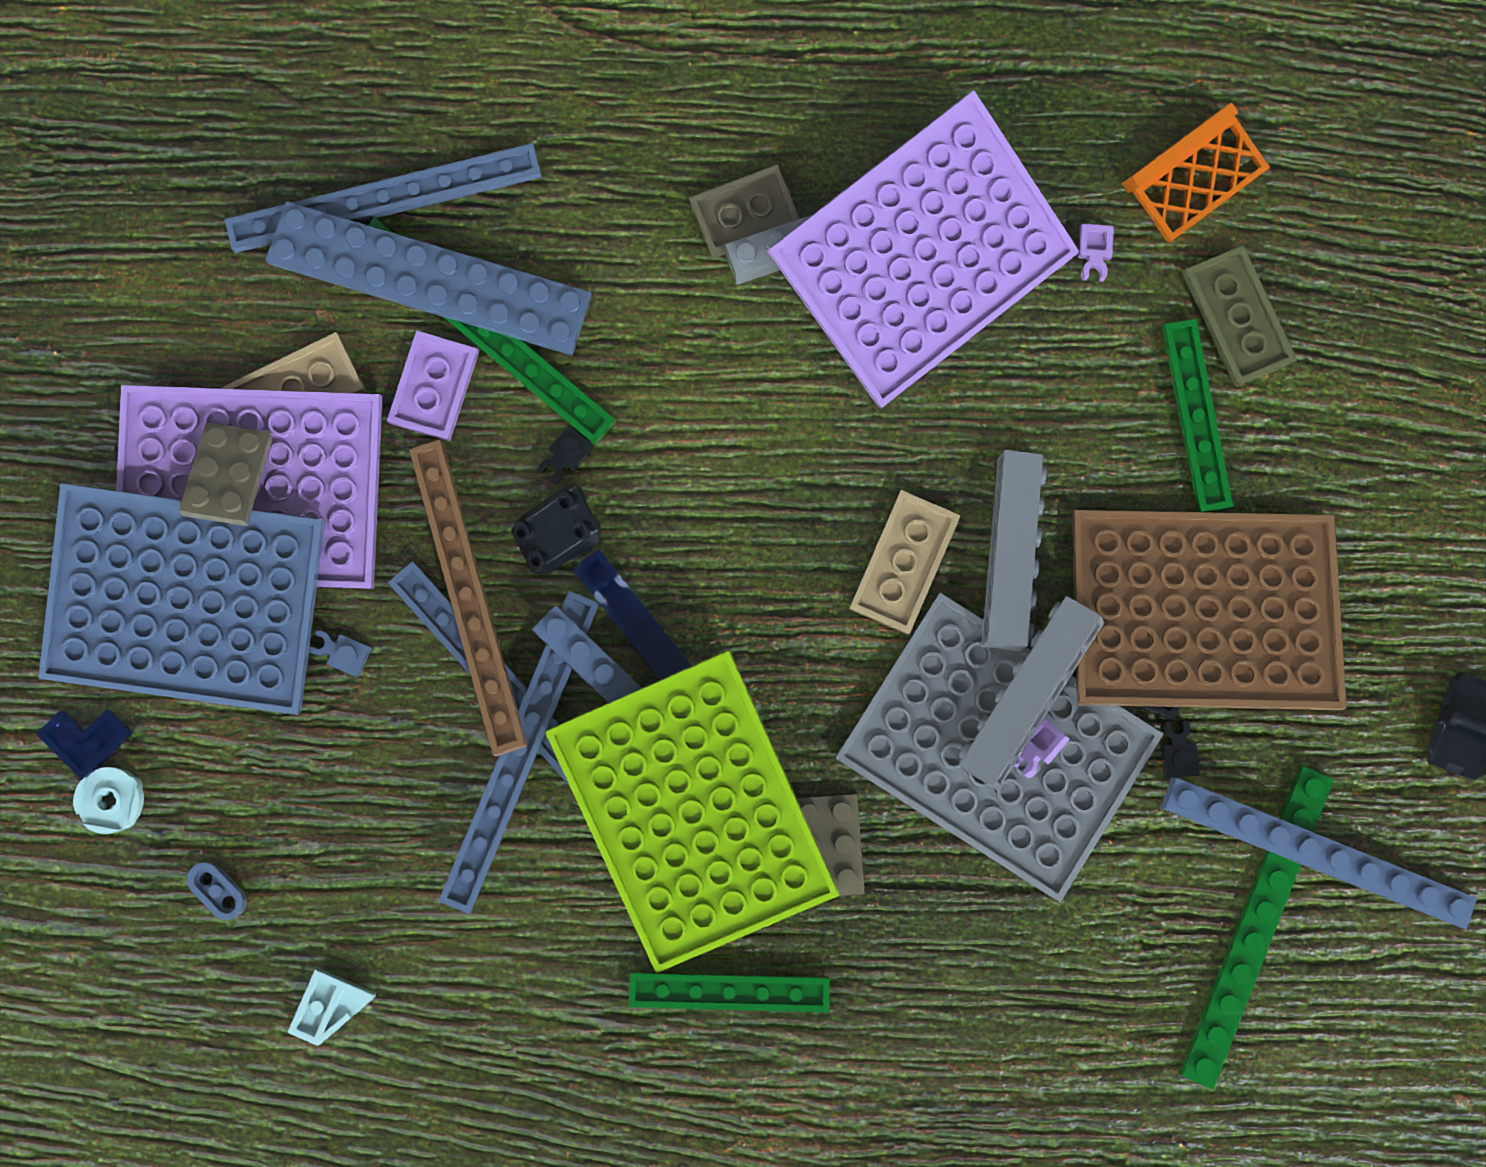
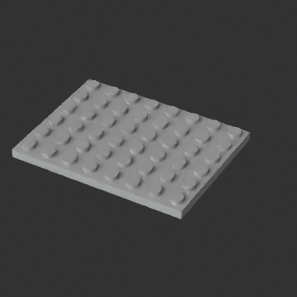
(932, 709)

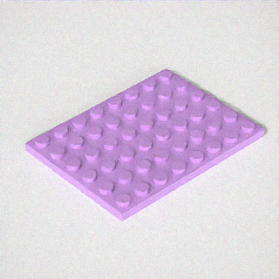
(924, 249)
(317, 465)

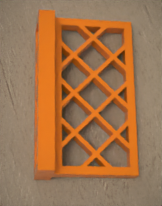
(1188, 147)

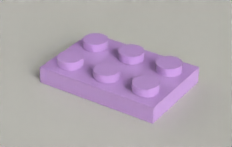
(433, 386)

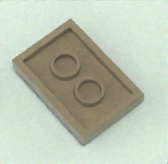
(743, 208)
(226, 474)
(837, 833)

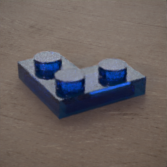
(84, 749)

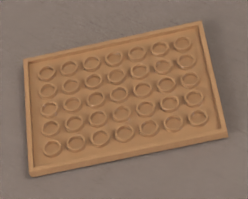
(1210, 610)

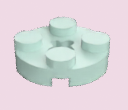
(93, 811)

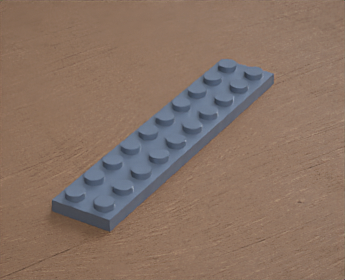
(429, 278)

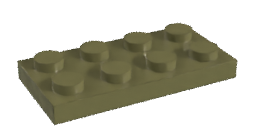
(1239, 316)

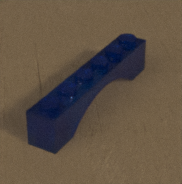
(630, 615)

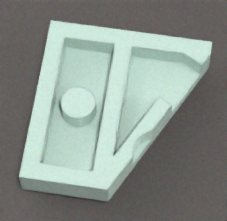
(327, 1006)

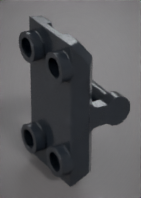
(557, 530)
(1460, 729)

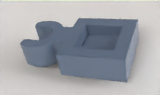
(344, 654)

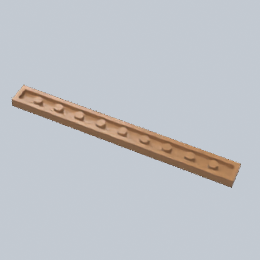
(468, 599)

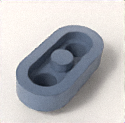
(216, 893)

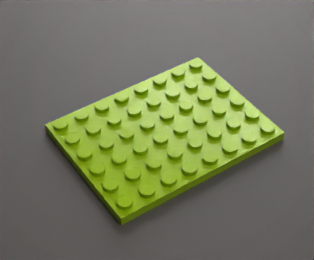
(692, 811)

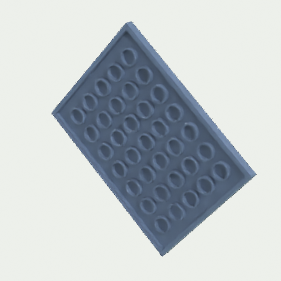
(180, 600)

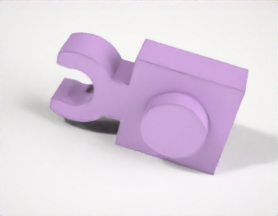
(1095, 246)
(1043, 745)

